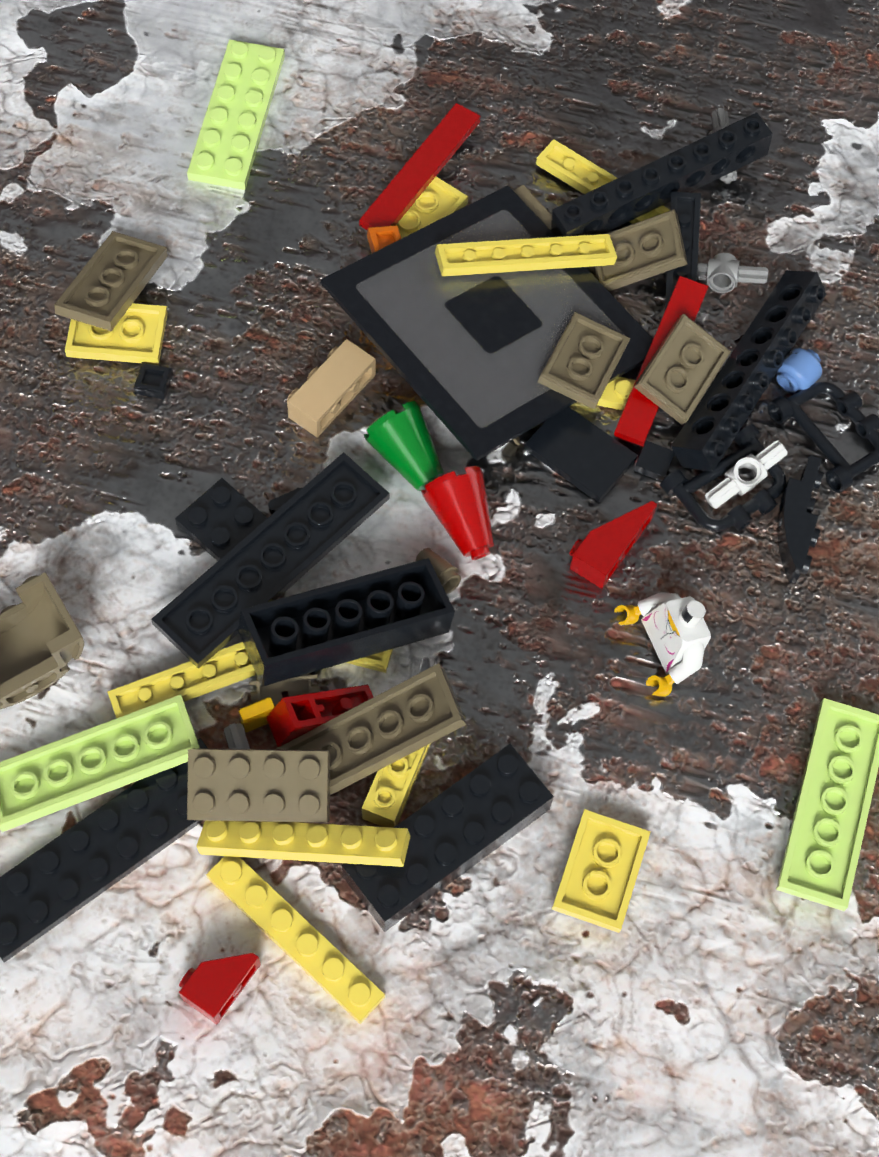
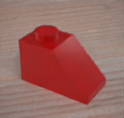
(217, 984)

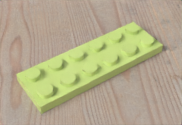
(236, 114)
(94, 762)
(832, 806)

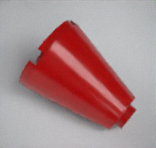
(462, 510)

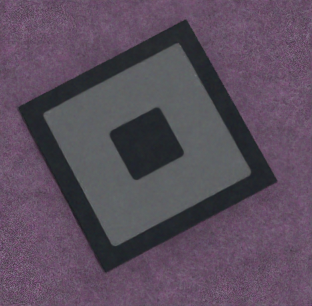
(477, 339)

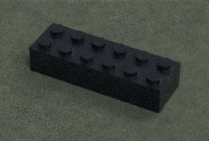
(345, 621)
(452, 835)

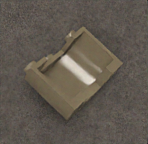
(35, 641)

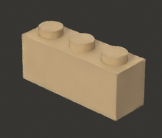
(331, 387)

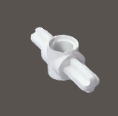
(734, 484)

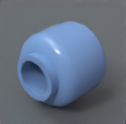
(799, 370)

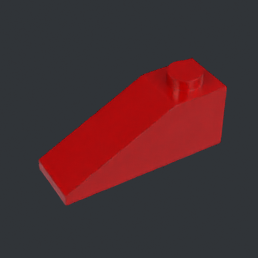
(608, 545)
(304, 712)

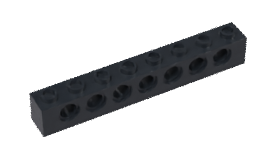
(653, 183)
(748, 370)

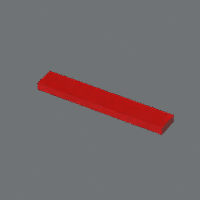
(421, 168)
(639, 410)

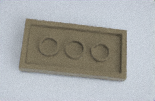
(111, 281)
(258, 785)

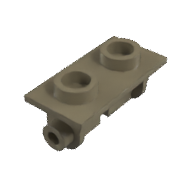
(295, 686)

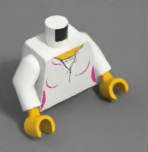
(676, 634)

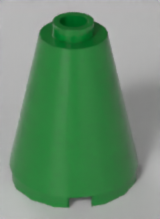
(406, 445)

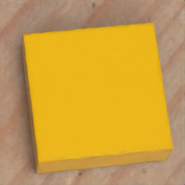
(255, 714)

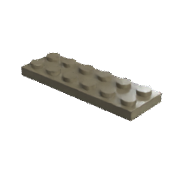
(385, 727)

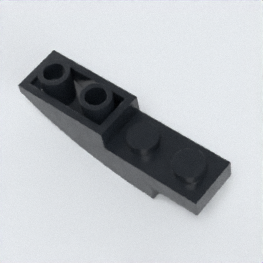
(796, 522)

